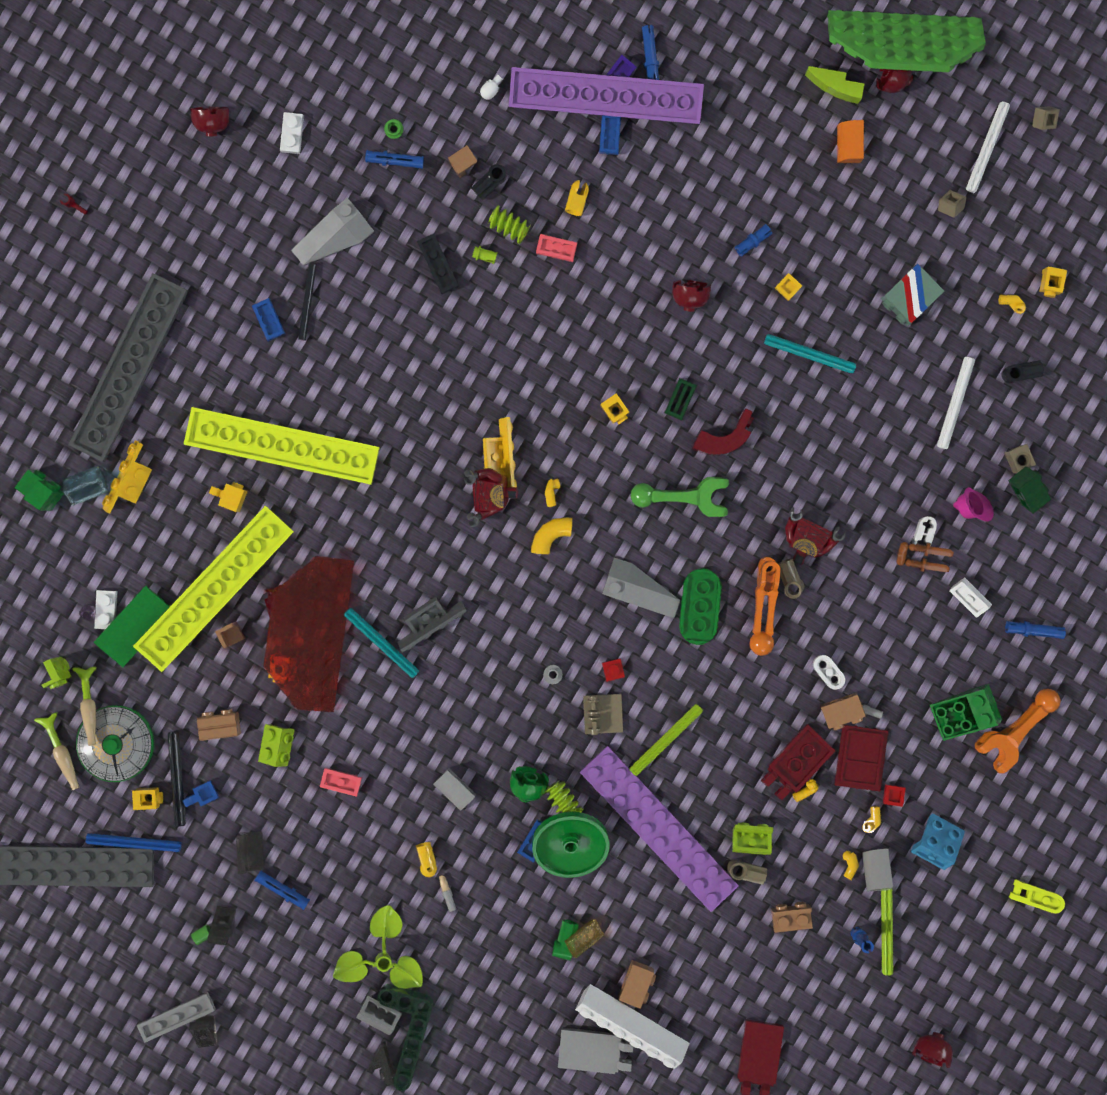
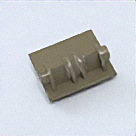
(603, 714)

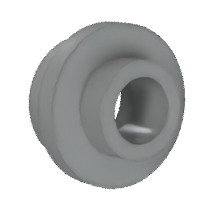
(548, 679)

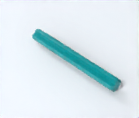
(810, 353)
(381, 642)

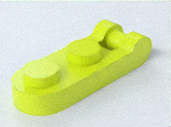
(1037, 897)

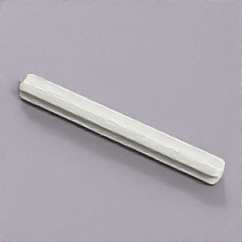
(987, 147)
(956, 402)

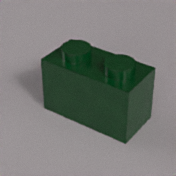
(1030, 489)

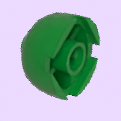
(528, 784)

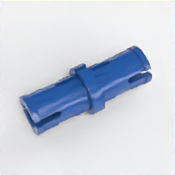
(753, 240)

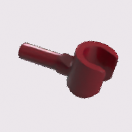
(71, 203)

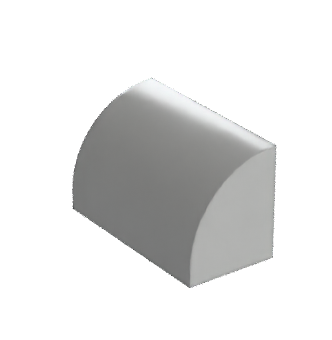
(454, 789)
(877, 870)
(378, 1016)

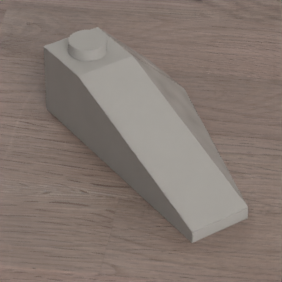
(335, 232)
(637, 588)

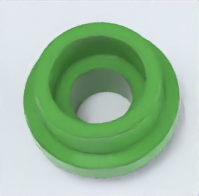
(393, 123)

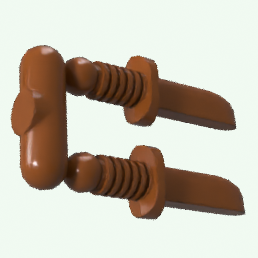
(902, 553)

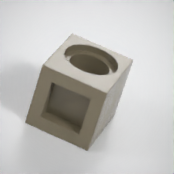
(1013, 454)

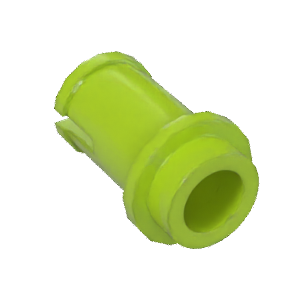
(484, 254)

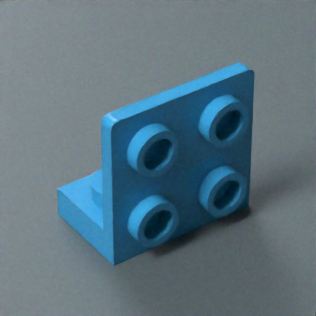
(939, 842)

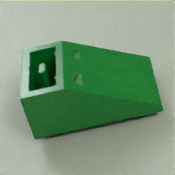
(966, 712)

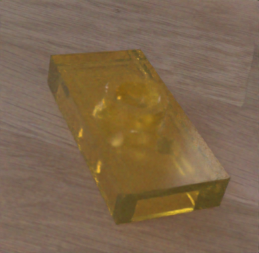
(584, 938)

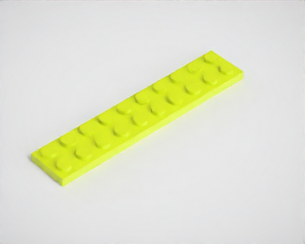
(281, 445)
(213, 588)

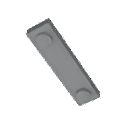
(176, 1017)

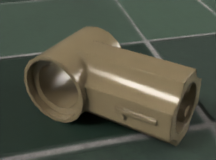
(790, 576)
(748, 872)

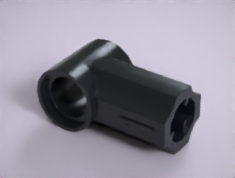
(488, 183)
(1023, 371)

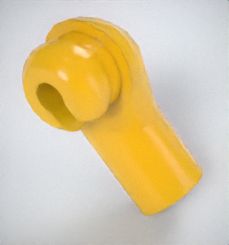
(1014, 302)
(549, 492)
(811, 788)
(874, 821)
(853, 864)

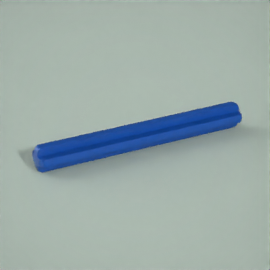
(132, 842)

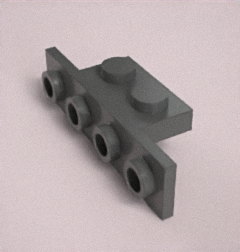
(427, 620)

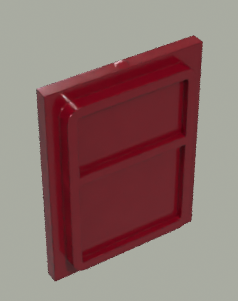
(861, 758)

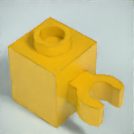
(231, 497)

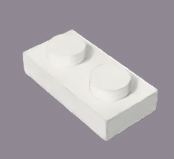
(291, 133)
(970, 597)
(105, 608)

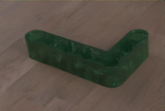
(414, 1032)

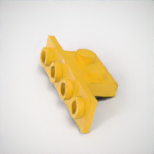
(499, 452)
(130, 479)

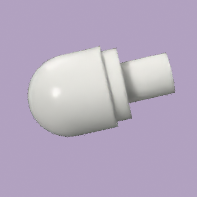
(490, 88)

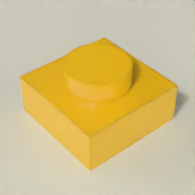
(788, 287)

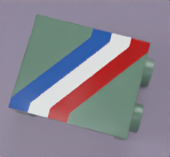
(912, 295)

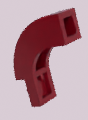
(716, 445)

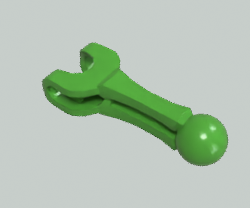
(644, 495)

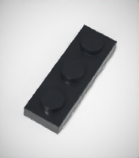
(437, 263)

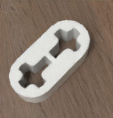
(929, 535)

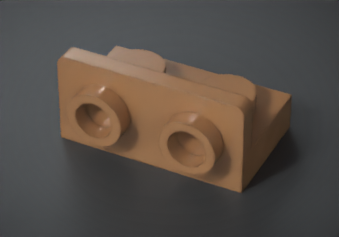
(791, 917)

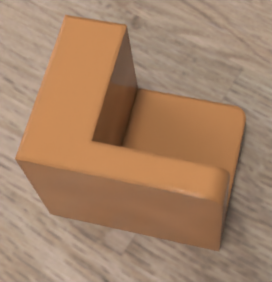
(462, 160)
(230, 635)

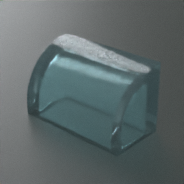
(85, 485)

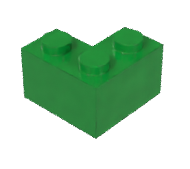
(39, 491)

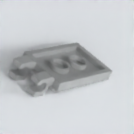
(593, 1051)

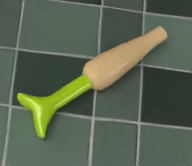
(87, 706)
(60, 751)

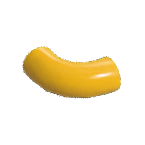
(549, 532)

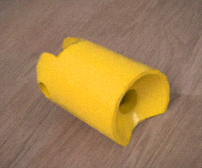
(576, 202)
(426, 859)

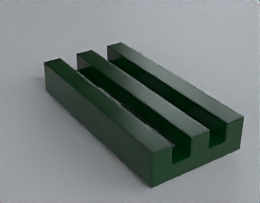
(674, 414)

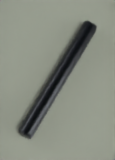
(176, 779)

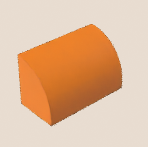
(850, 141)

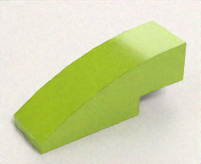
(835, 84)

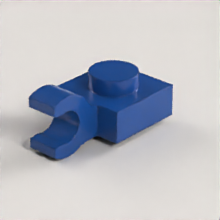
(203, 794)

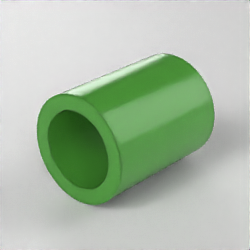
(201, 934)

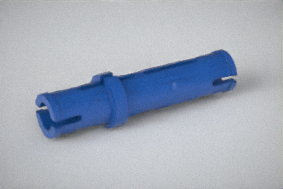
(650, 52)
(394, 159)
(1034, 629)
(302, 901)
(862, 939)

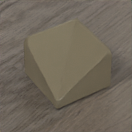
(1045, 118)
(952, 203)

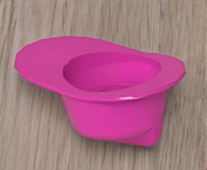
(974, 505)

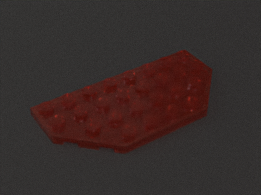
(309, 632)

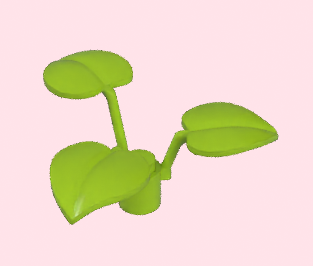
(403, 975)

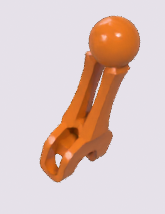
(767, 584)
(1010, 738)

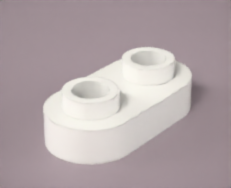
(828, 672)

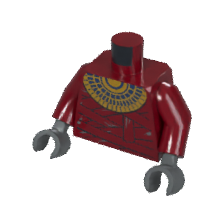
(489, 493)
(809, 538)

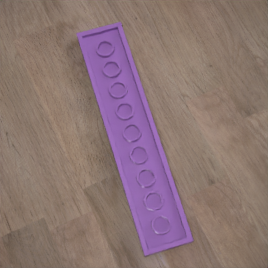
(606, 95)
(659, 828)

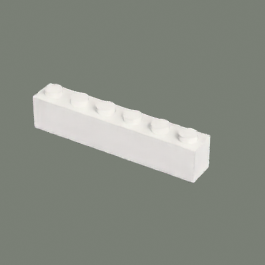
(632, 1027)

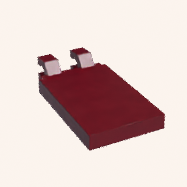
(798, 761)
(759, 1055)

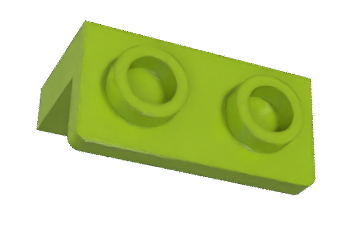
(58, 672)
(276, 745)
(752, 839)

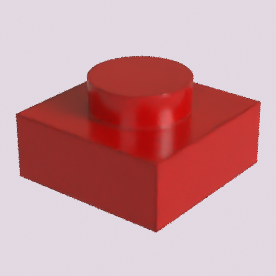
(613, 669)
(894, 795)

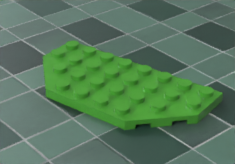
(906, 39)

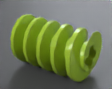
(508, 224)
(562, 798)

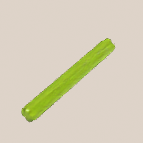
(665, 740)
(887, 931)

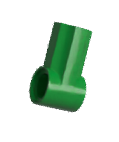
(560, 949)

